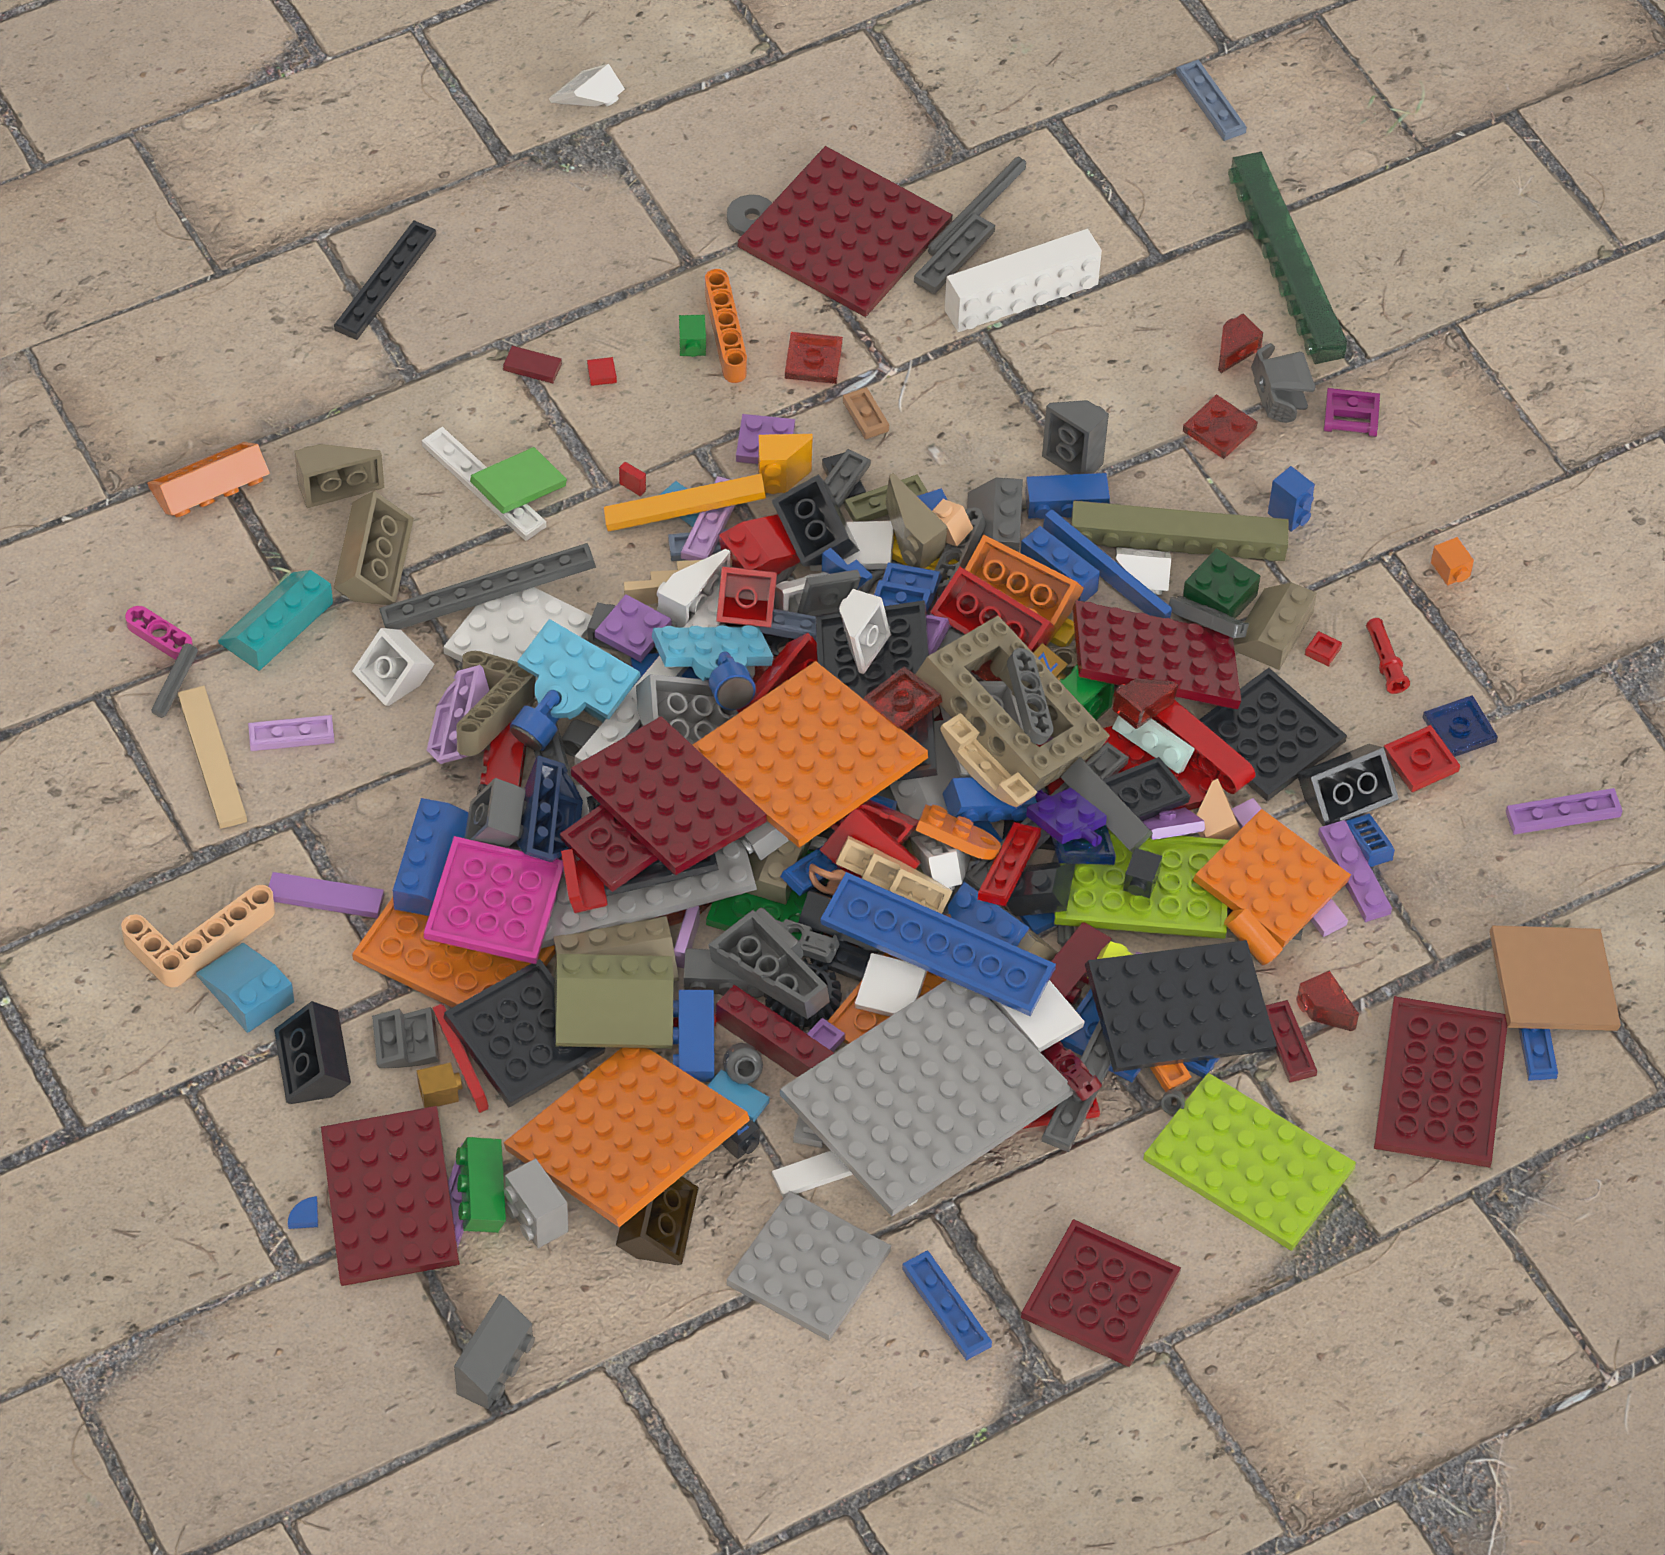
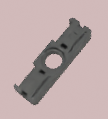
(1208, 617)
(813, 944)

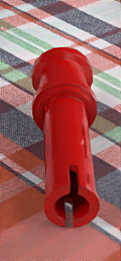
(1390, 664)

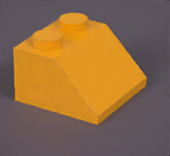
(784, 460)

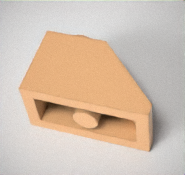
(956, 519)
(1217, 814)

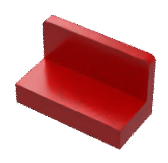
(583, 886)

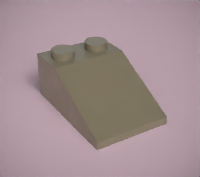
(337, 472)
(916, 528)

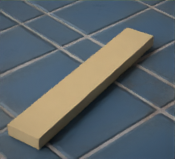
(212, 757)

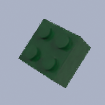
(1222, 584)

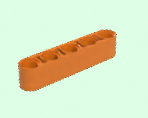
(725, 326)

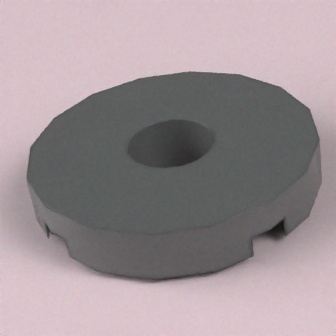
(743, 206)

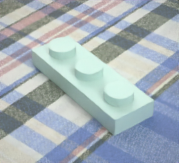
(1157, 742)

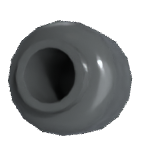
(742, 1063)

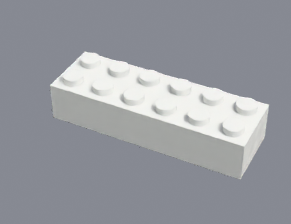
(1022, 280)

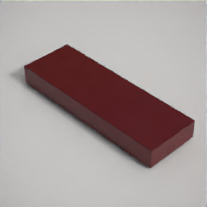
(1290, 1042)

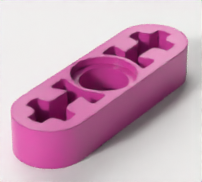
(153, 623)

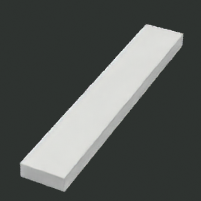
(463, 464)
(810, 1173)

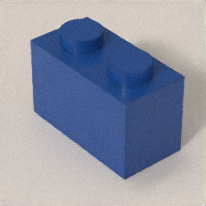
(1291, 498)

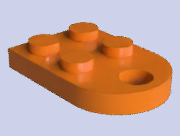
(957, 833)

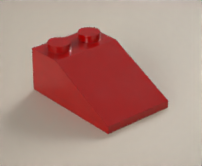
(760, 545)

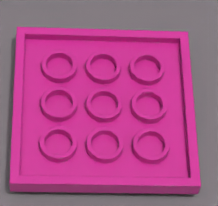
(494, 900)

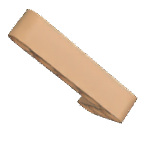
(200, 939)

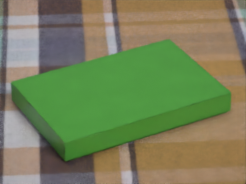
(518, 480)

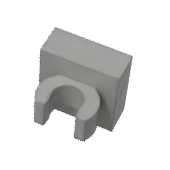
(804, 1135)

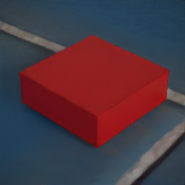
(601, 371)
(632, 478)
(1323, 648)

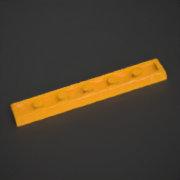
(684, 502)

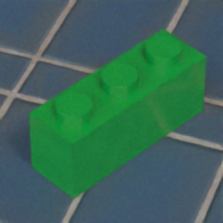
(481, 1184)

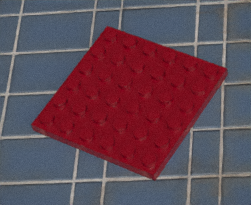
(845, 231)

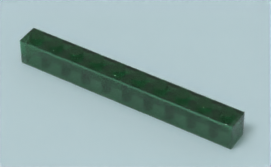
(1287, 258)

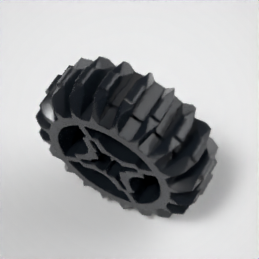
(826, 1012)

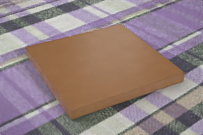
(1554, 978)

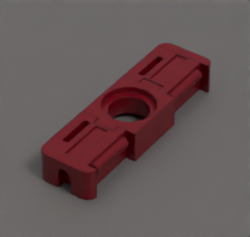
(1078, 1077)

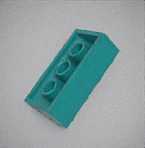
(278, 618)

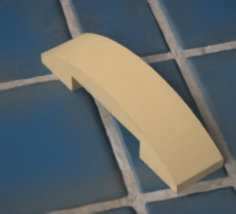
(982, 765)

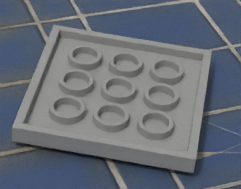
(808, 1265)

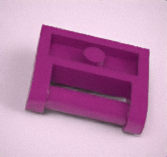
(1353, 405)

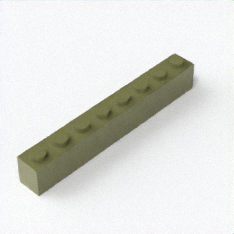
(1181, 530)

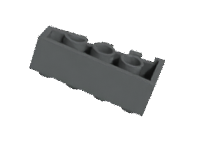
(769, 964)

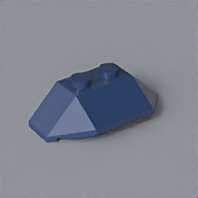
(550, 809)

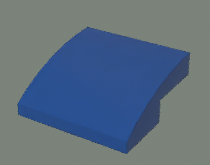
(907, 585)

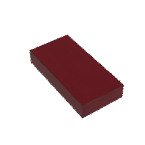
(532, 364)

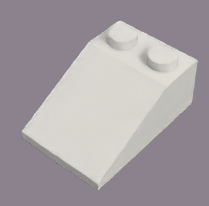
(691, 587)

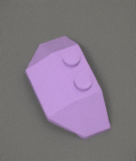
(457, 701)

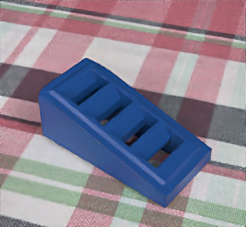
(1377, 856)

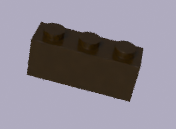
(662, 1226)

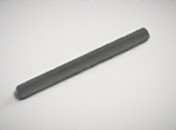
(981, 202)

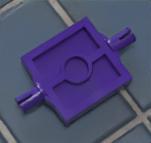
(1067, 816)

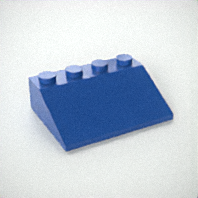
(427, 854)

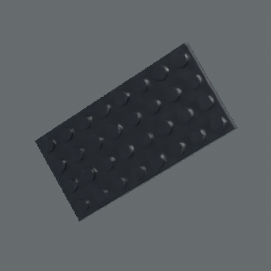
(904, 648)

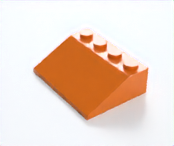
(1025, 580)

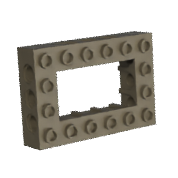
(1074, 729)

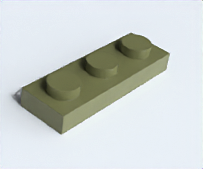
(872, 503)

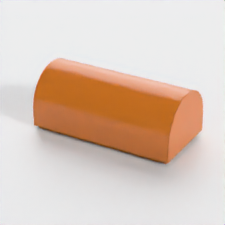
(1260, 941)

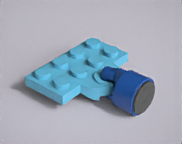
(719, 655)
(569, 679)

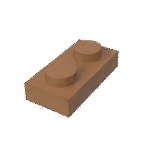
(865, 413)

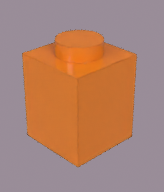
(1452, 561)

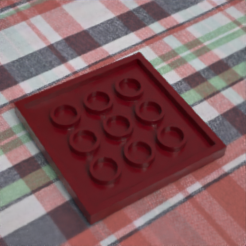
(1101, 1293)

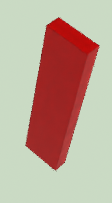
(1009, 864)
(461, 1060)

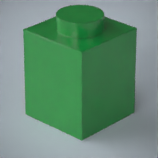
(692, 335)

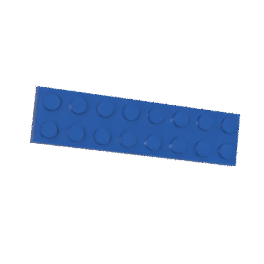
(938, 944)

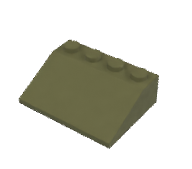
(613, 1001)

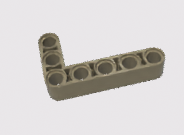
(509, 692)

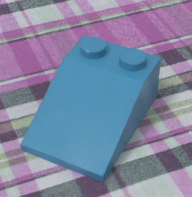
(247, 986)

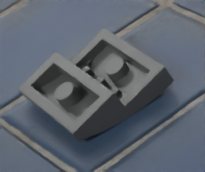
(405, 1038)

